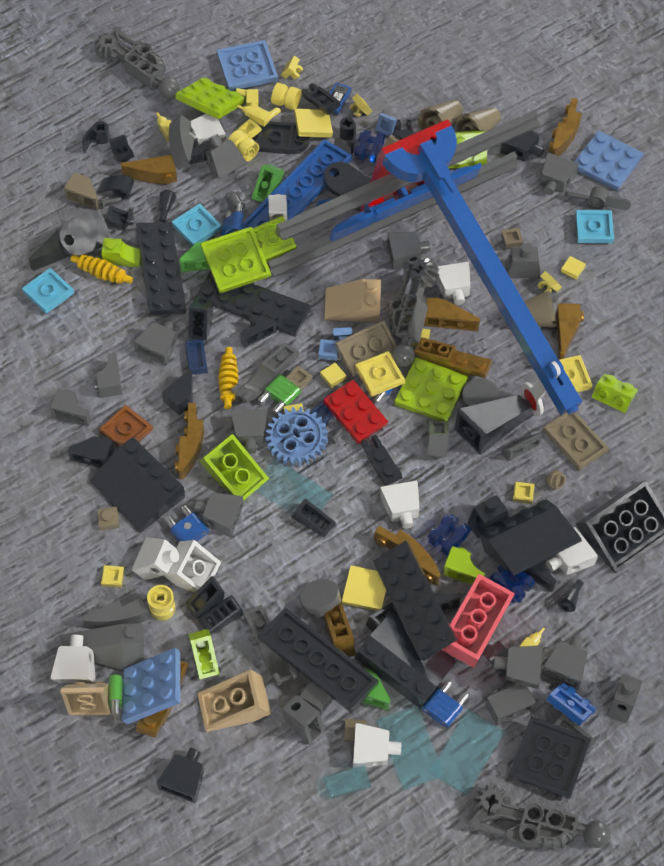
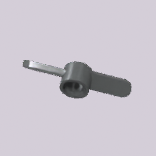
(599, 199)

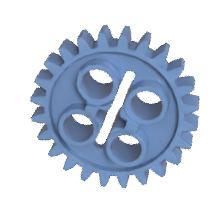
(290, 421)

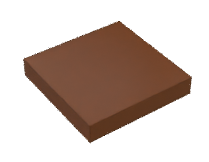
(124, 426)

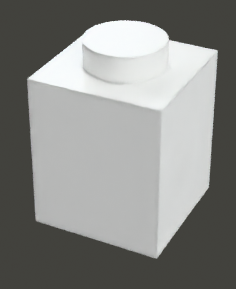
(277, 206)

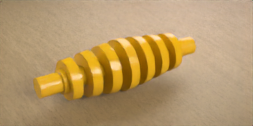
(101, 269)
(228, 377)

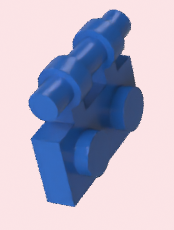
(571, 704)

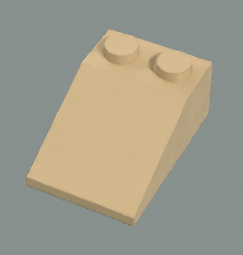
(354, 301)
(87, 698)
(234, 701)

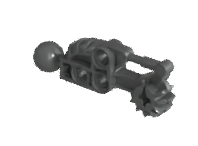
(139, 62)
(409, 309)
(545, 835)

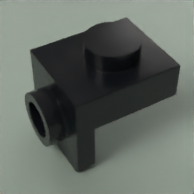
(121, 149)
(119, 218)

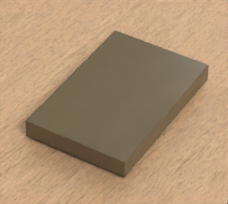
(365, 345)
(575, 440)

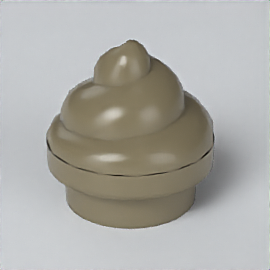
(555, 479)

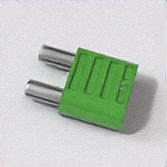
(281, 391)
(116, 696)

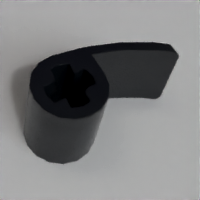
(348, 131)
(98, 132)
(119, 184)

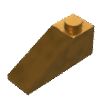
(153, 170)
(447, 315)
(568, 322)
(340, 630)

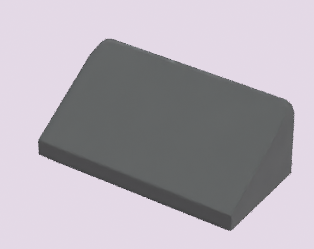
(522, 446)

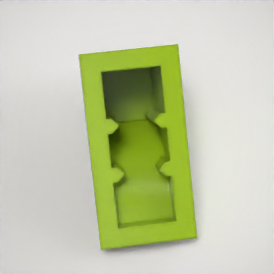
(120, 253)
(460, 566)
(203, 654)

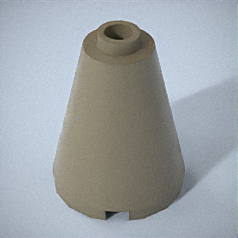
(438, 113)
(478, 120)
(542, 309)

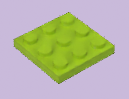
(210, 98)
(235, 259)
(431, 390)

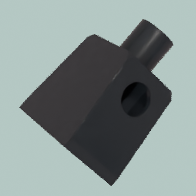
(523, 146)
(200, 311)
(488, 513)
(183, 776)

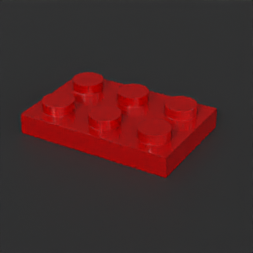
(355, 411)

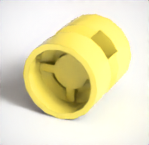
(288, 97)
(244, 144)
(161, 602)

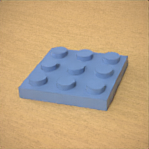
(247, 65)
(608, 160)
(151, 686)

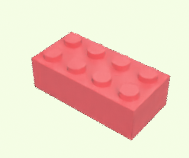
(478, 619)

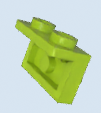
(614, 392)

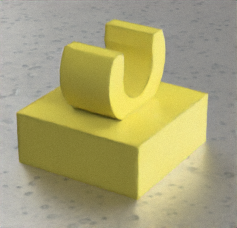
(291, 68)
(360, 105)
(550, 282)

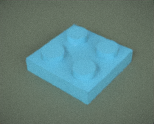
(196, 225)
(594, 226)
(48, 290)

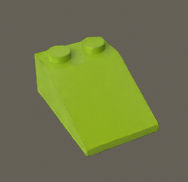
(234, 468)

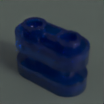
(365, 139)
(448, 524)
(516, 584)

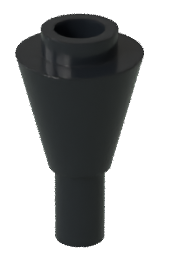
(167, 199)
(569, 599)

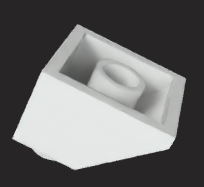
(193, 567)

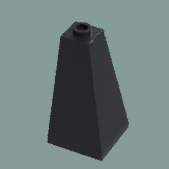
(491, 421)

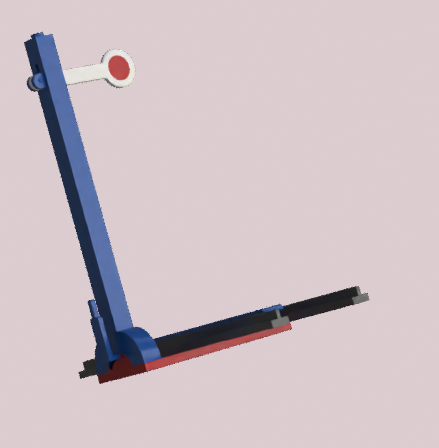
(415, 177)

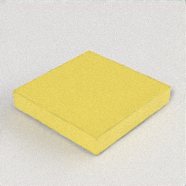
(313, 123)
(380, 373)
(577, 373)
(364, 589)

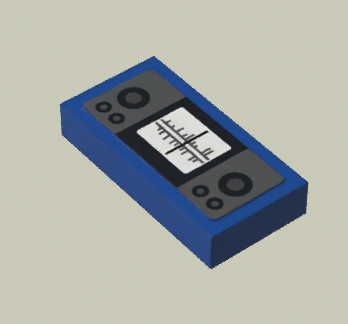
(341, 93)

